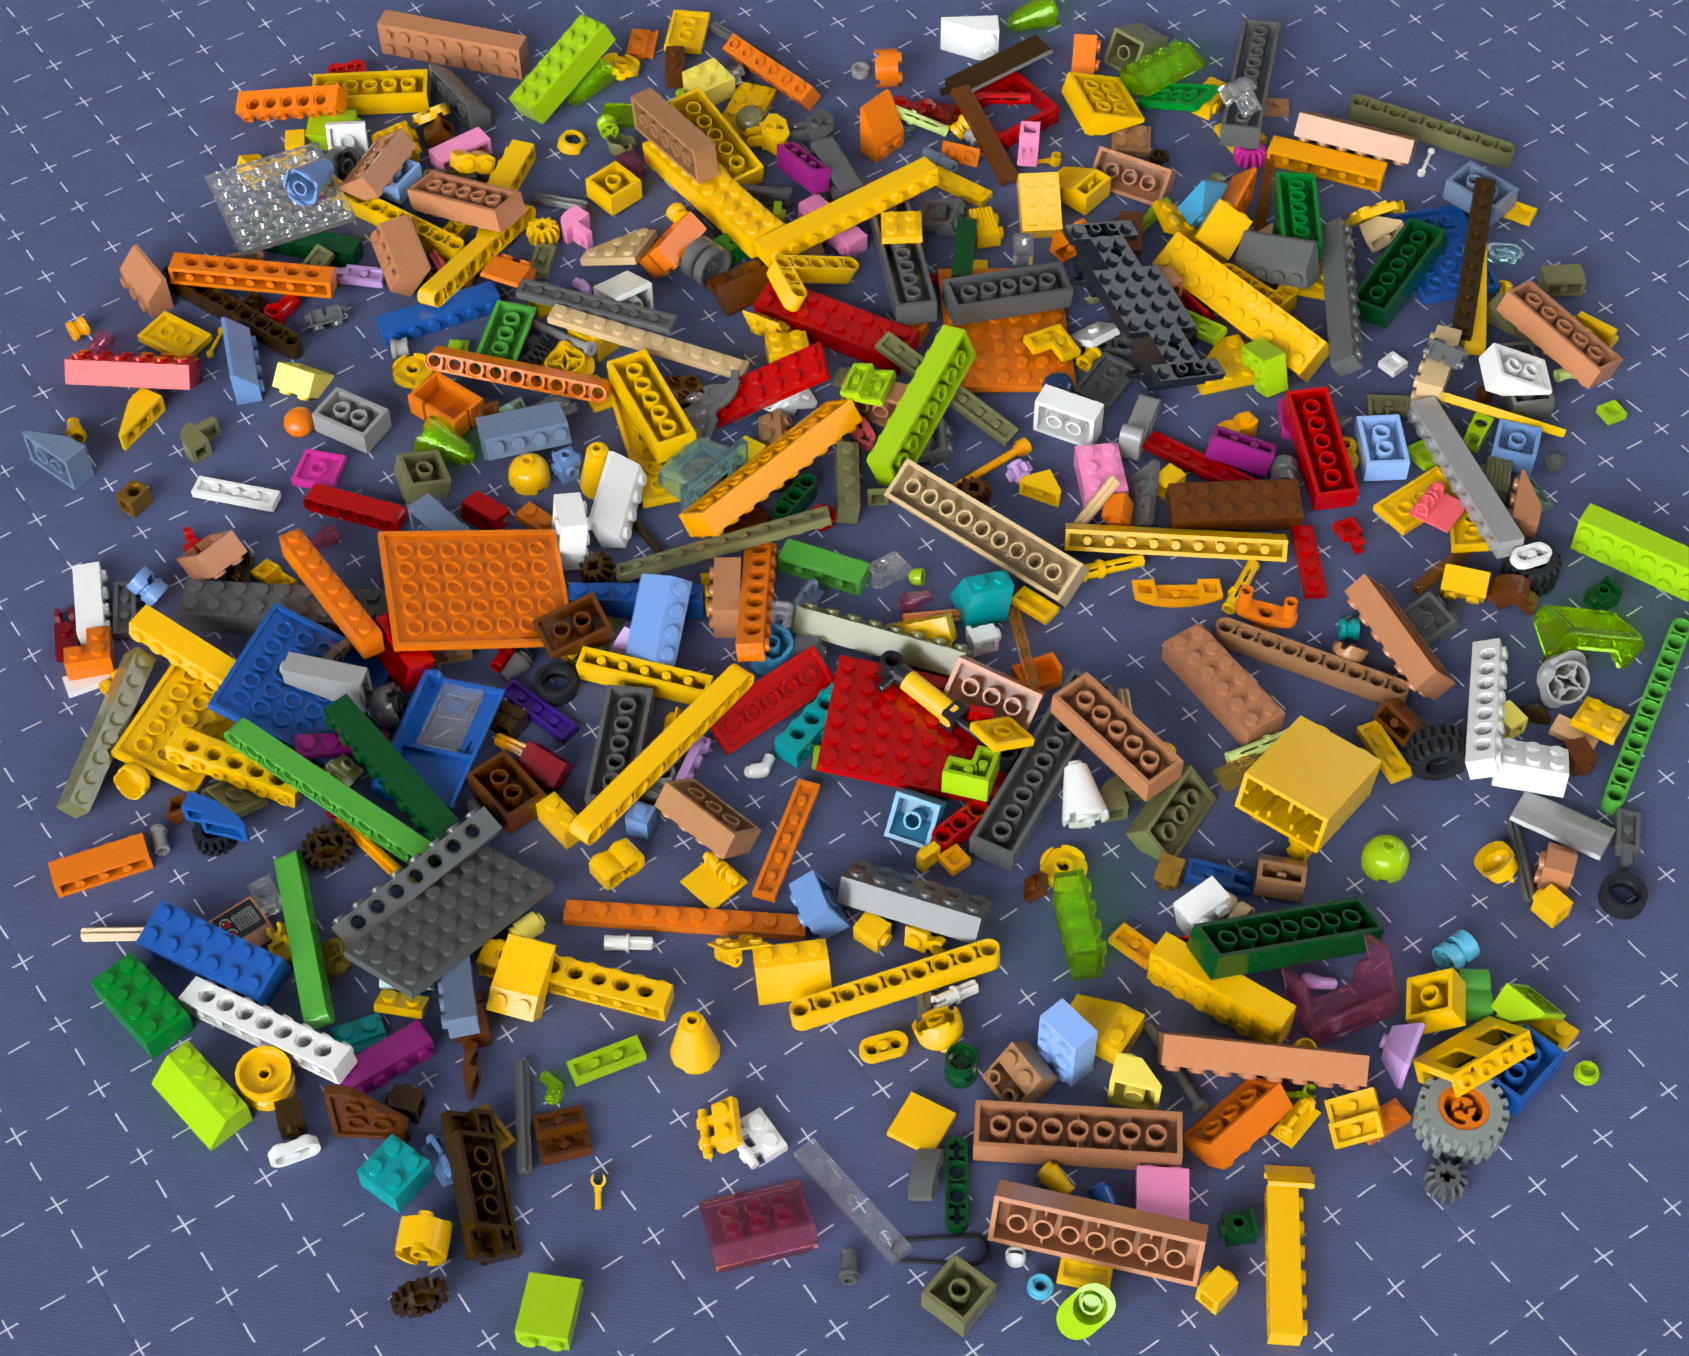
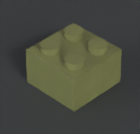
(422, 474)
(958, 1295)

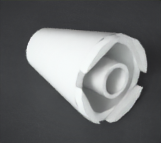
(1081, 797)

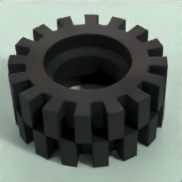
(534, 351)
(209, 845)

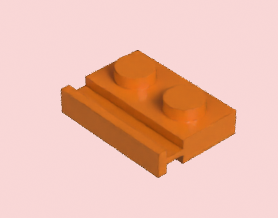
(642, 43)

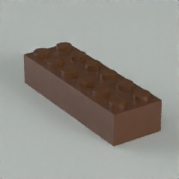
(1235, 505)

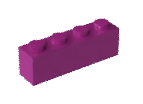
(803, 167)
(390, 1058)

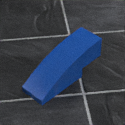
(214, 817)

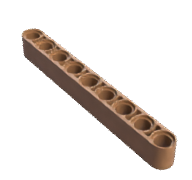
(1309, 661)

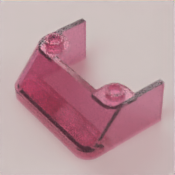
(1351, 1006)

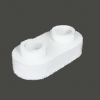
(1530, 555)
(294, 1151)

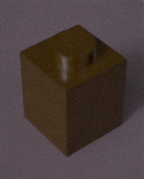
(290, 1118)

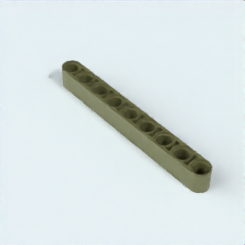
(1431, 130)

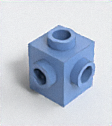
(567, 465)

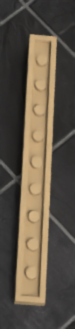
(642, 339)

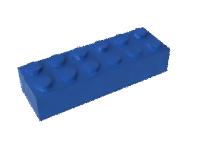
(213, 954)

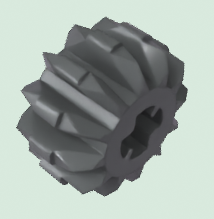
(1450, 1190)

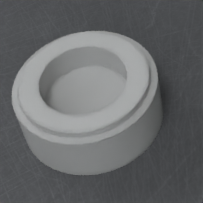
(860, 70)

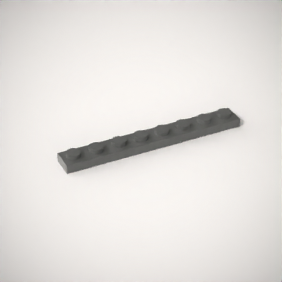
(599, 306)

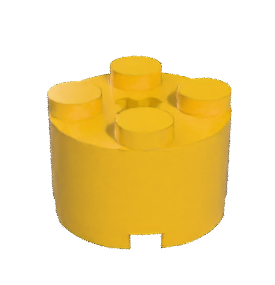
(423, 1239)

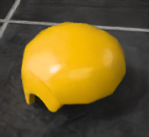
(132, 781)

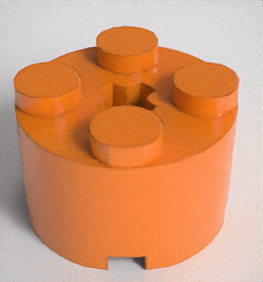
(887, 67)

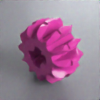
(1250, 157)

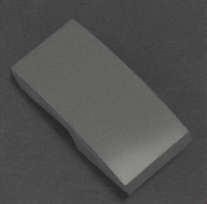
(924, 1175)

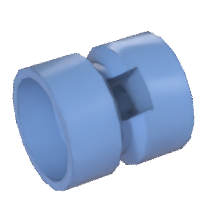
(147, 586)

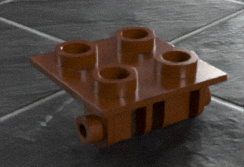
(683, 386)

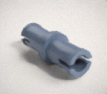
(939, 159)

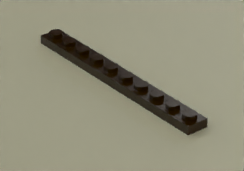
(1473, 257)

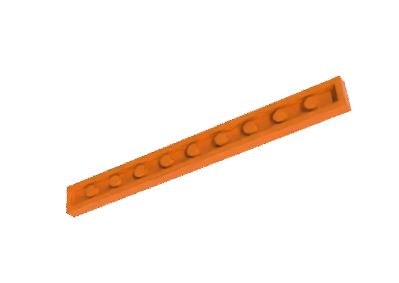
(683, 920)

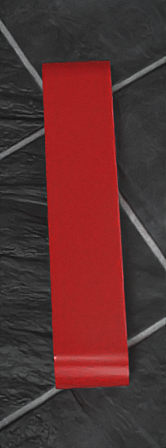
(355, 508)

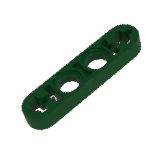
(956, 1184)

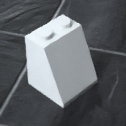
(628, 289)

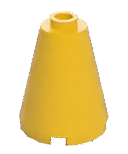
(592, 468)
(694, 1044)

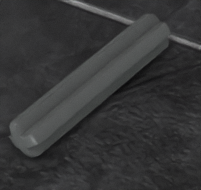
(557, 201)

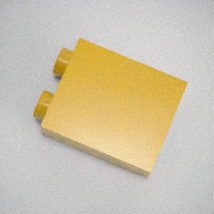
(1308, 783)

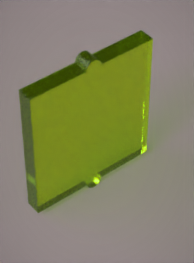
(621, 112)

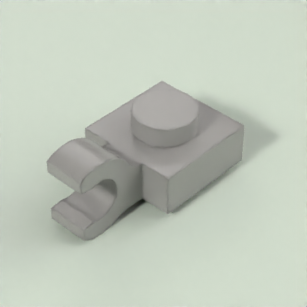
(736, 71)

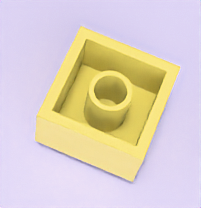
(712, 79)

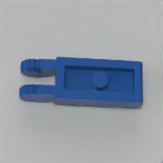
(1199, 871)

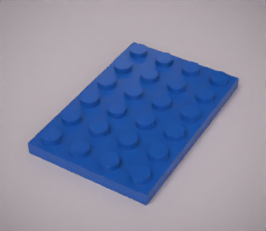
(1443, 277)

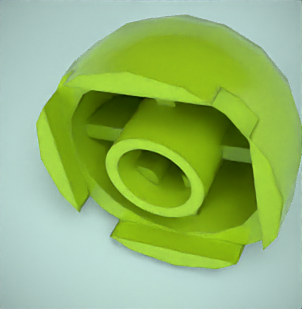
(1385, 858)

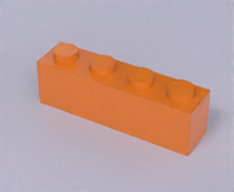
(100, 865)

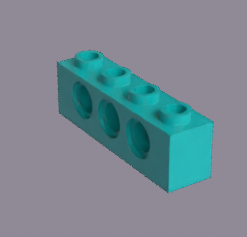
(805, 731)

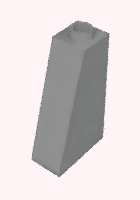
(327, 678)

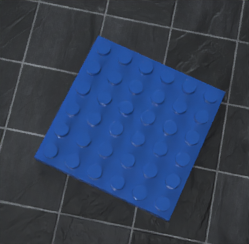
(257, 688)

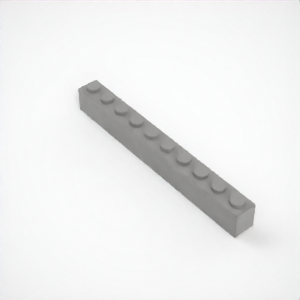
(1465, 477)

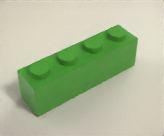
(825, 566)

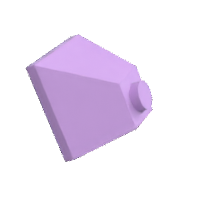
(1400, 1049)

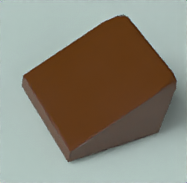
(174, 811)

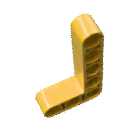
(790, 272)

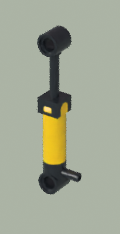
(951, 714)

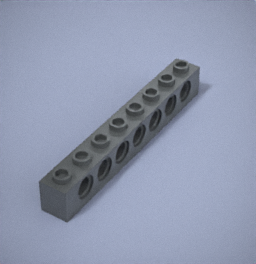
(479, 819)

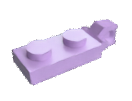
(360, 276)
(694, 758)

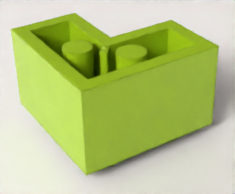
(1268, 366)
(971, 777)

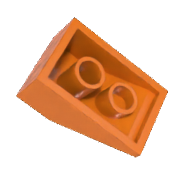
(880, 127)

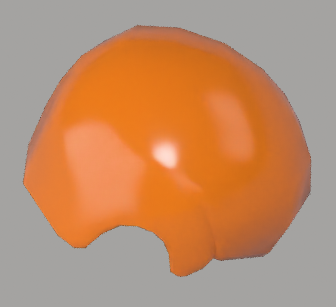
(299, 422)

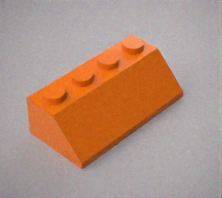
(1237, 1122)

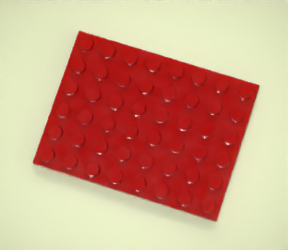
(889, 734)

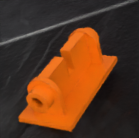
(962, 153)

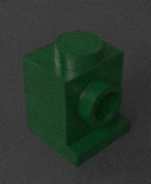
(1603, 595)
(1242, 1235)

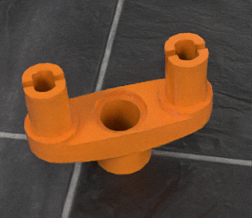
(1266, 614)

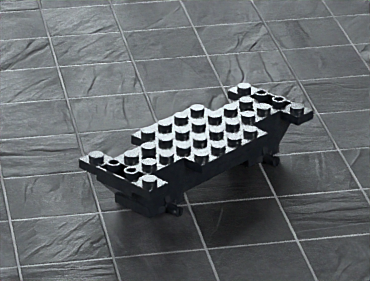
(1139, 305)

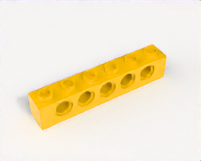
(228, 766)

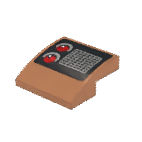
(245, 922)

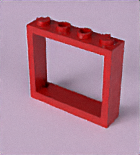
(1016, 82)

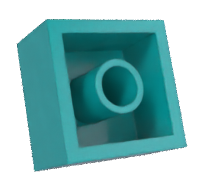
(395, 1173)

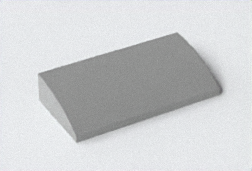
(1562, 824)

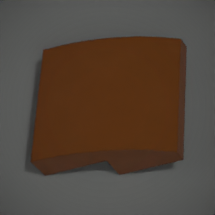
(562, 1135)

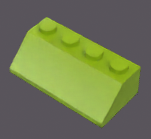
(200, 1096)

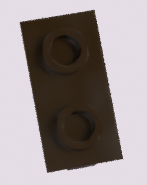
(241, 571)

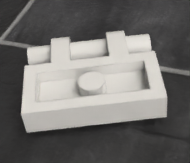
(763, 1136)

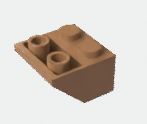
(1280, 878)
(1019, 1074)

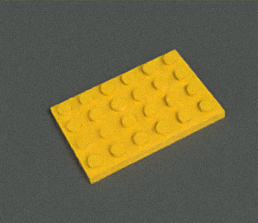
(172, 702)

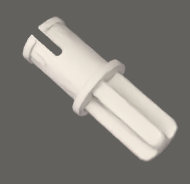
(627, 943)
(955, 994)

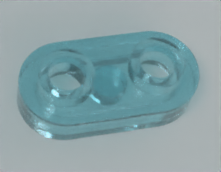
(1504, 253)

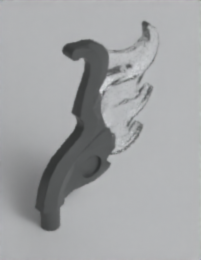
(705, 406)

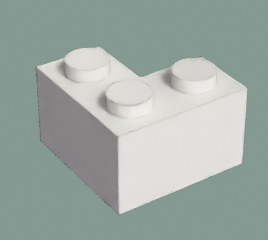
(1201, 905)

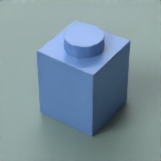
(641, 820)

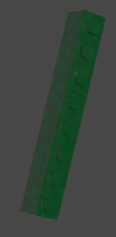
(389, 768)

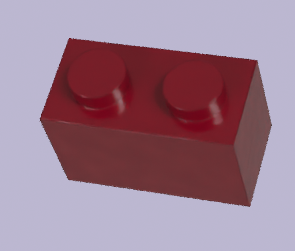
(545, 765)

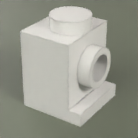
(983, 639)

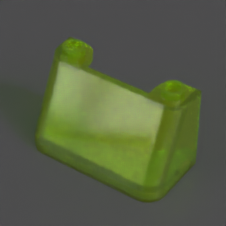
(1587, 629)

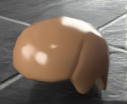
(1349, 652)

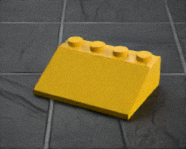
(1100, 103)

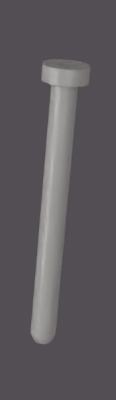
(589, 348)

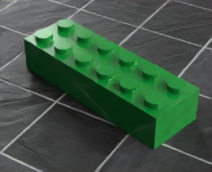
(1297, 207)

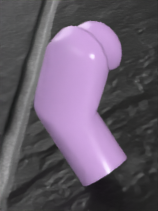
(582, 286)
(1318, 982)

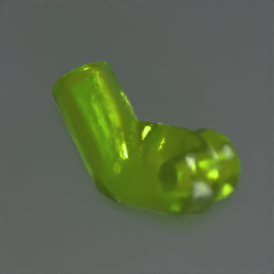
(555, 1088)

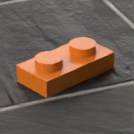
(534, 517)
(1393, 1117)

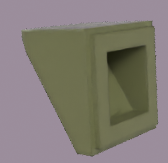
(877, 497)

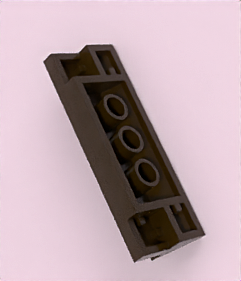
(998, 65)
(480, 1186)

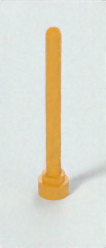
(1021, 447)

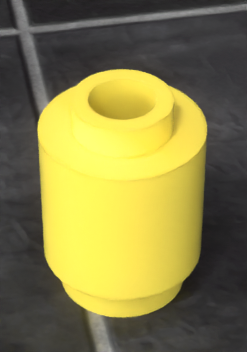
(528, 926)

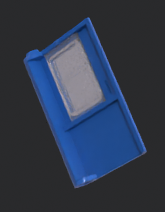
(444, 732)

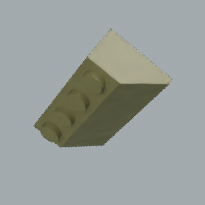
(1172, 816)

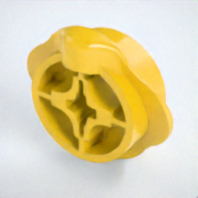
(569, 358)

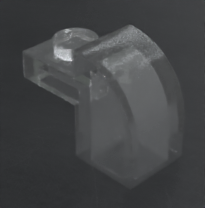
(1241, 92)

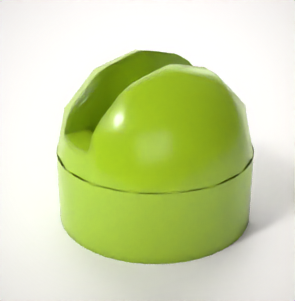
(917, 576)

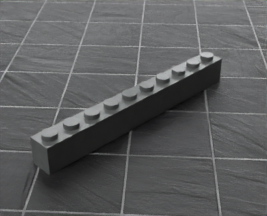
(1341, 298)

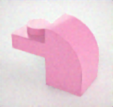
(1028, 143)
(576, 226)

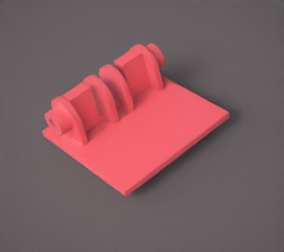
(1438, 508)

